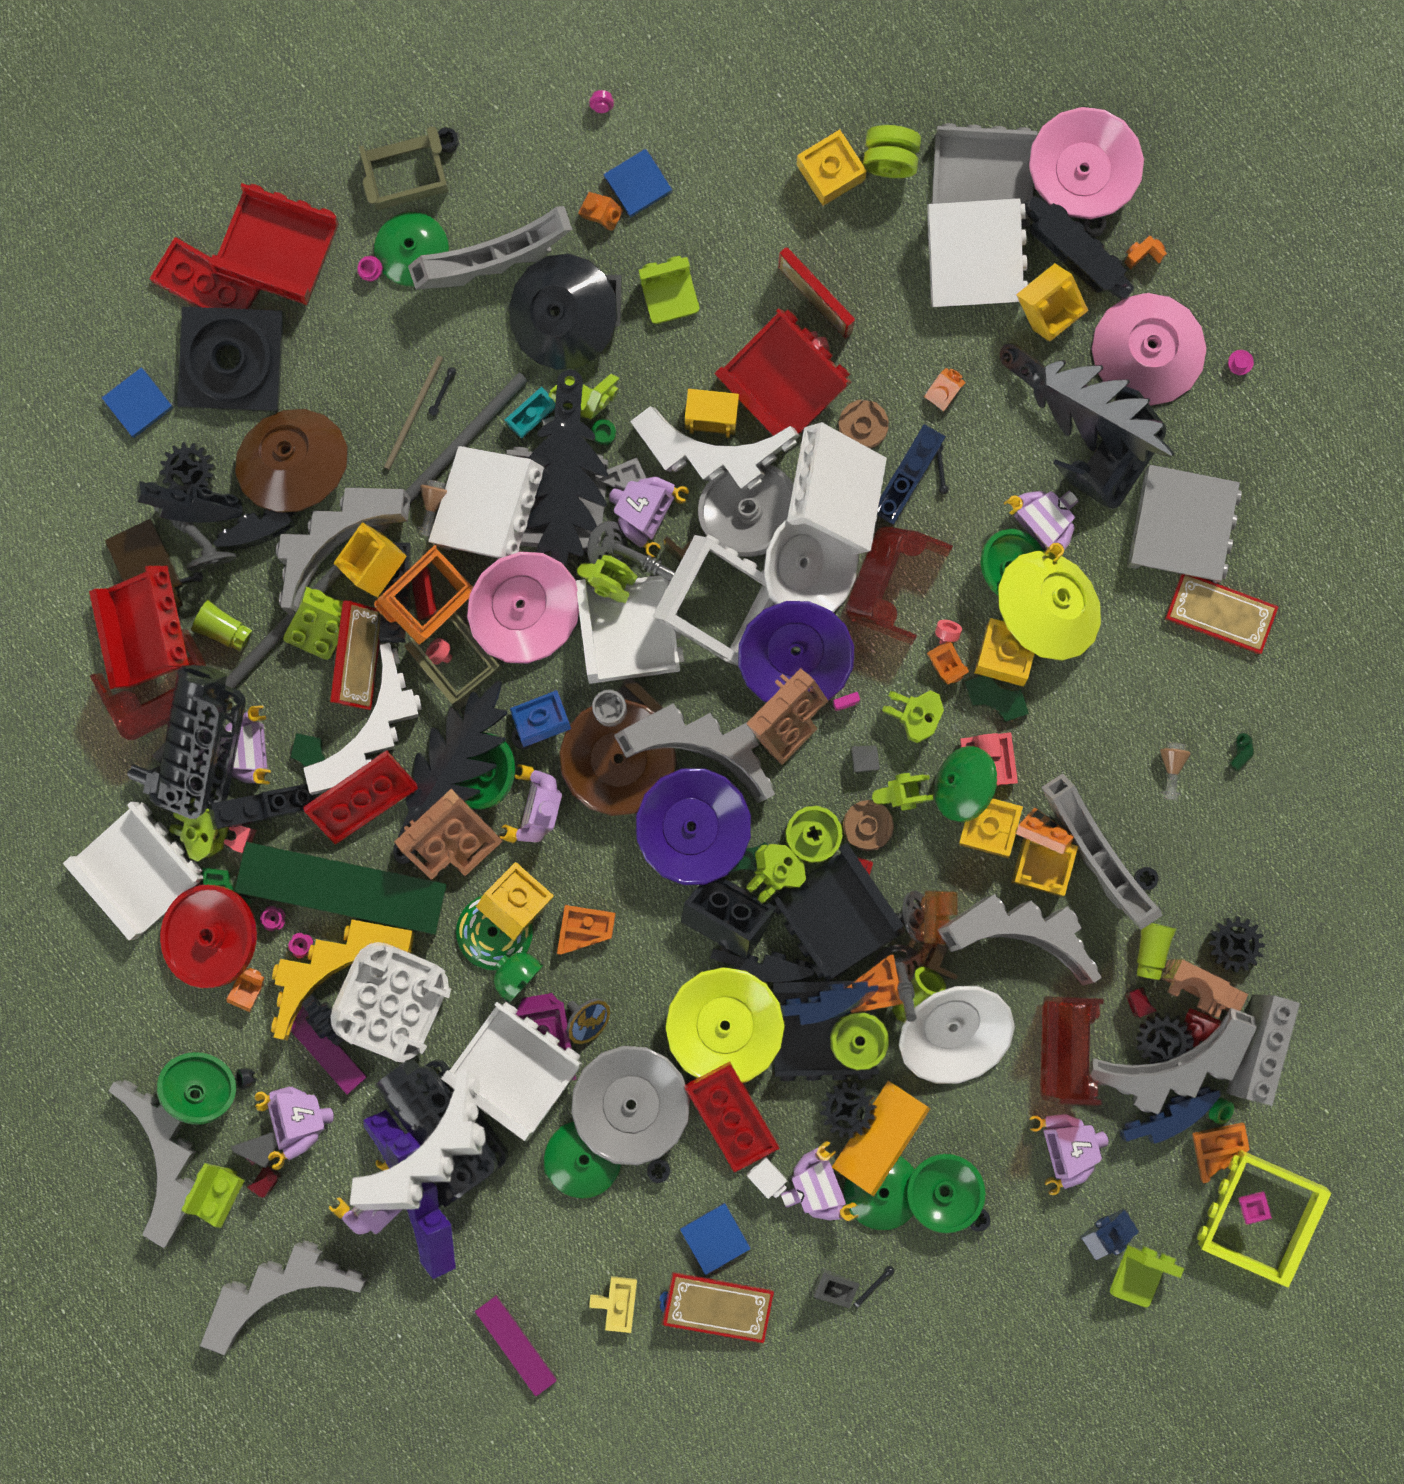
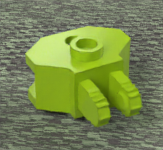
(608, 577)
(914, 714)
(902, 792)
(199, 836)
(777, 869)

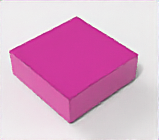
(846, 701)
(1254, 1208)

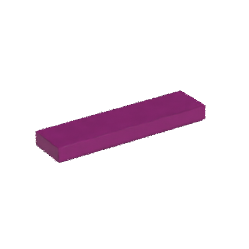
(329, 1056)
(516, 1345)

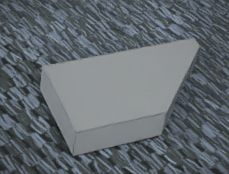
(622, 474)

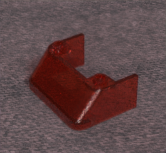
(866, 601)
(139, 719)
(1067, 1050)

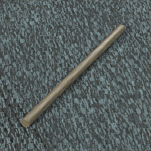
(417, 404)

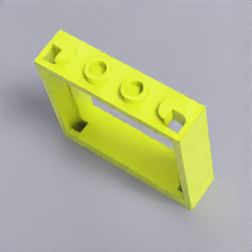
(1300, 1237)

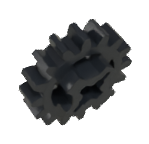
(185, 459)
(1227, 951)
(320, 1019)
(1174, 1035)
(854, 1120)

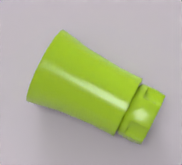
(221, 627)
(1153, 950)
(925, 984)

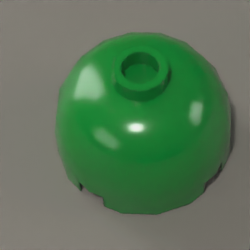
(515, 974)

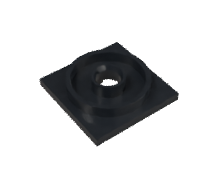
(255, 379)

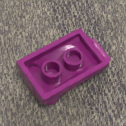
(549, 1015)

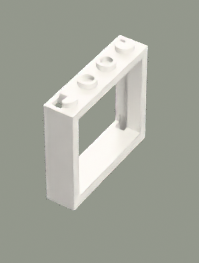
(681, 583)

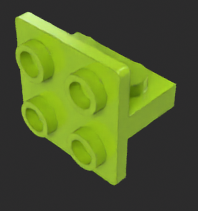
(213, 1194)

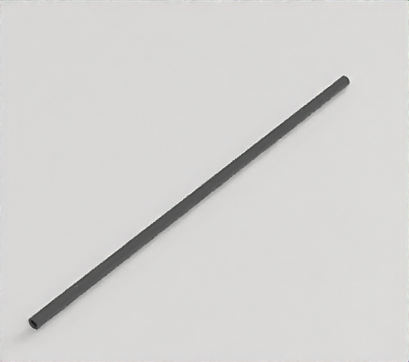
(413, 491)

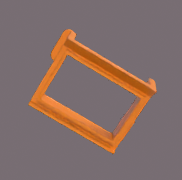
(395, 611)

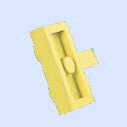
(618, 1304)

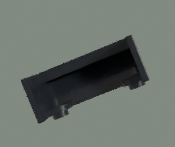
(1104, 476)

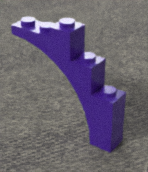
(429, 1224)

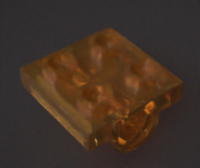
(937, 909)

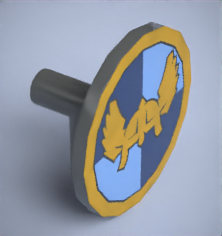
(587, 1020)

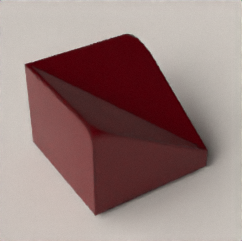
(1139, 1002)
(265, 1181)

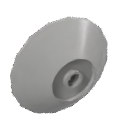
(626, 1133)

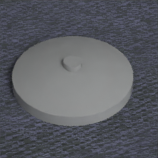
(745, 517)

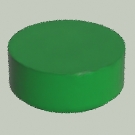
(604, 432)
(1221, 1111)

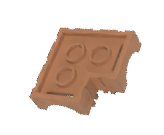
(786, 718)
(446, 835)
(1209, 988)

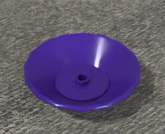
(823, 643)
(719, 831)

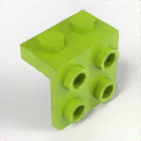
(668, 290)
(593, 399)
(315, 624)
(1141, 1273)

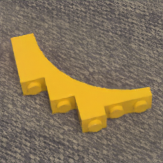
(326, 959)

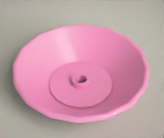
(1090, 140)
(1124, 352)
(536, 626)

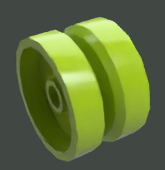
(891, 151)
(822, 822)
(873, 1033)

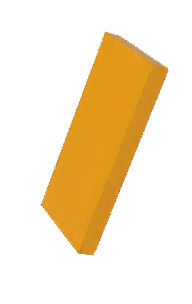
(871, 1157)

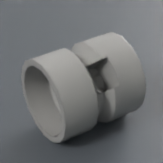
(609, 708)

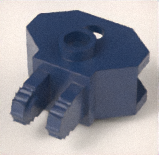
(1110, 1234)

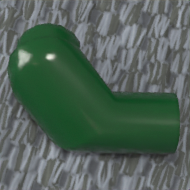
(1244, 751)

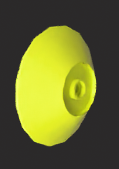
(1036, 614)
(732, 997)

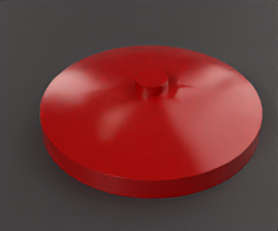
(208, 936)

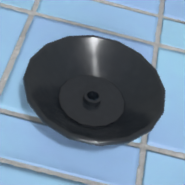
(585, 314)

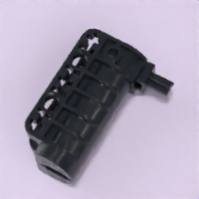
(194, 743)
(420, 1103)

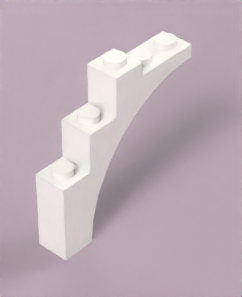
(741, 461)
(376, 734)
(433, 1161)

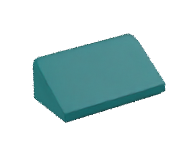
(530, 412)

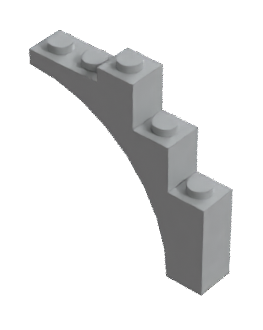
(493, 256)
(328, 530)
(702, 736)
(1098, 854)
(1025, 923)
(1184, 1074)
(171, 1160)
(270, 1281)

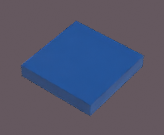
(638, 183)
(137, 402)
(540, 718)
(715, 1238)

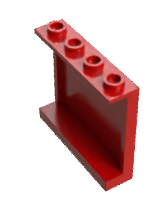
(275, 244)
(784, 375)
(139, 628)

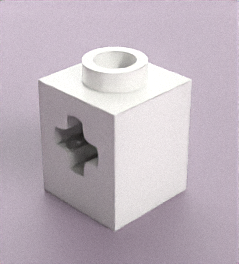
(767, 1178)

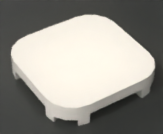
(389, 1001)

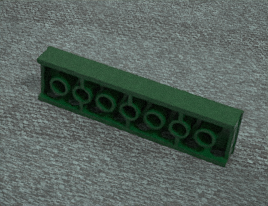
(341, 888)

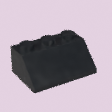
(728, 915)

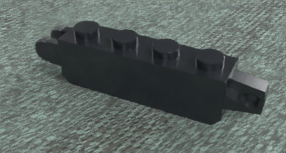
(1076, 249)

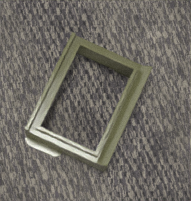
(431, 140)
(460, 698)

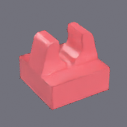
(243, 834)

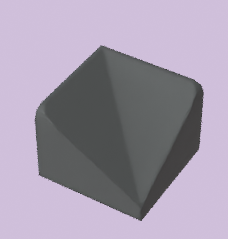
(865, 759)

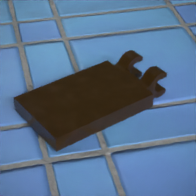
(140, 548)

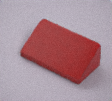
(424, 594)

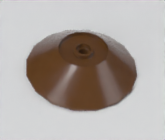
(300, 476)
(590, 767)

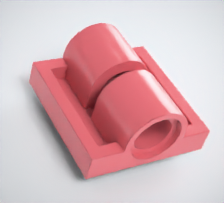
(1001, 750)

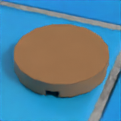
(864, 423)
(868, 825)

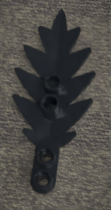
(1088, 405)
(563, 478)
(450, 760)

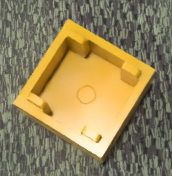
(831, 167)
(1052, 302)
(711, 412)
(370, 559)
(1003, 655)
(993, 829)
(1044, 868)
(514, 901)

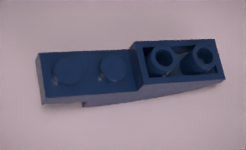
(909, 473)
(830, 1003)
(1181, 1115)

